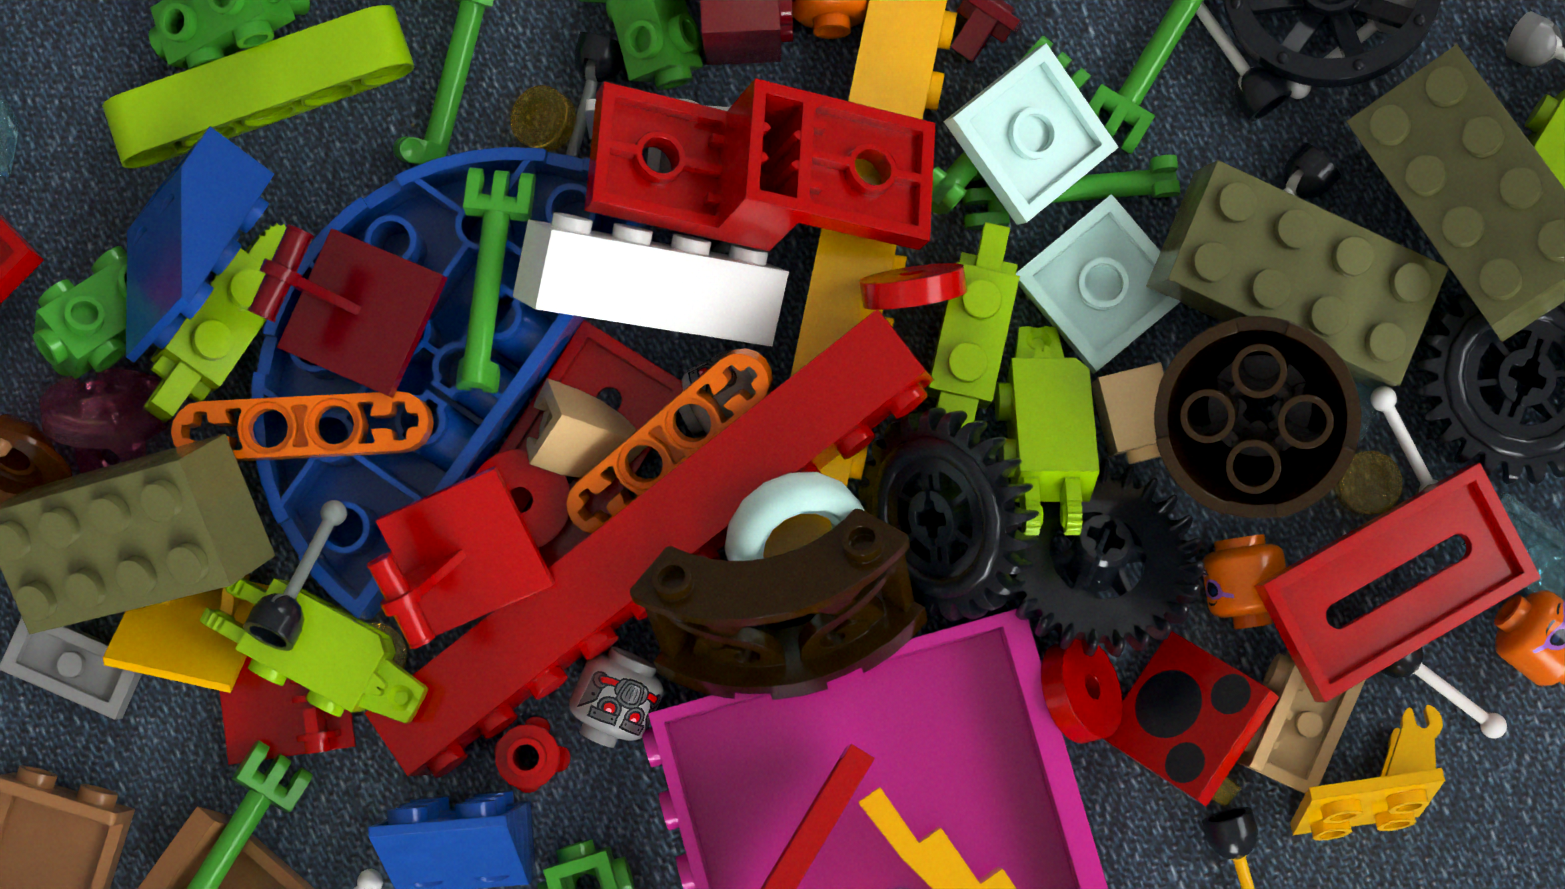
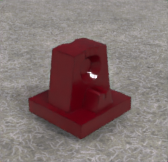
(985, 20)

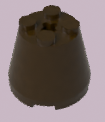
(1257, 464)

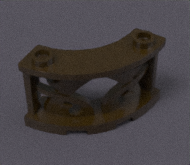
(848, 575)

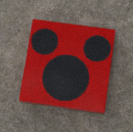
(1190, 717)

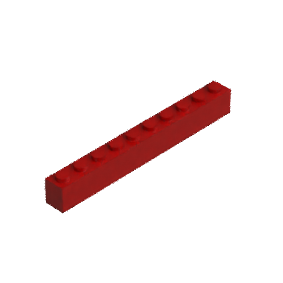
(530, 643)

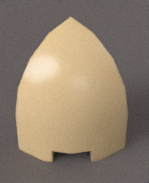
(576, 431)

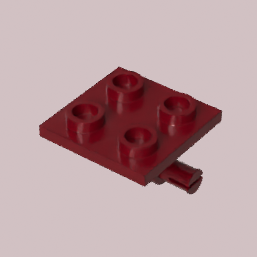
(354, 311)

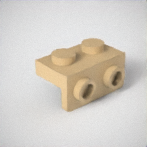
(1298, 732)

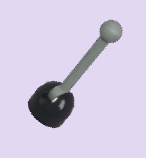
(597, 61)
(279, 617)

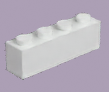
(649, 282)

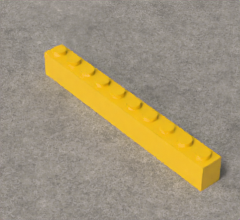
(898, 77)

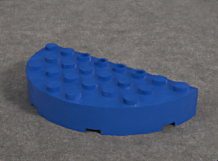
(424, 223)

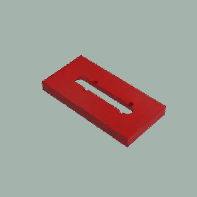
(593, 364)
(1486, 574)
(819, 819)

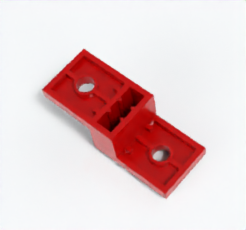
(761, 166)

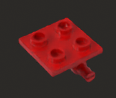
(456, 558)

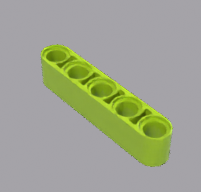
(259, 85)

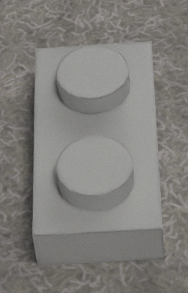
(71, 667)

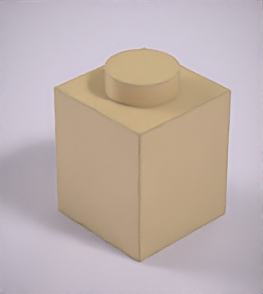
(1126, 411)

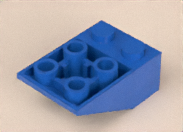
(186, 235)
(457, 847)

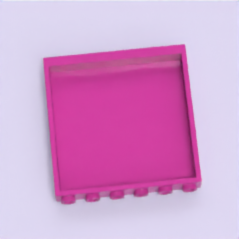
(954, 747)

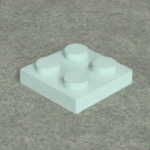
(1031, 134)
(1096, 284)

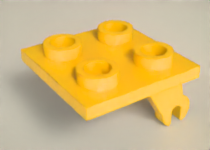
(176, 646)
(1392, 799)

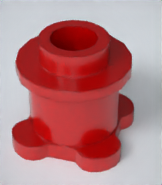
(551, 755)

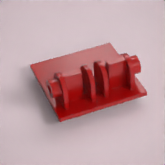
(279, 719)

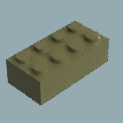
(1473, 188)
(1268, 253)
(130, 535)

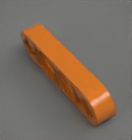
(303, 419)
(665, 437)

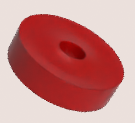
(913, 286)
(548, 491)
(1081, 692)

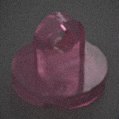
(102, 416)

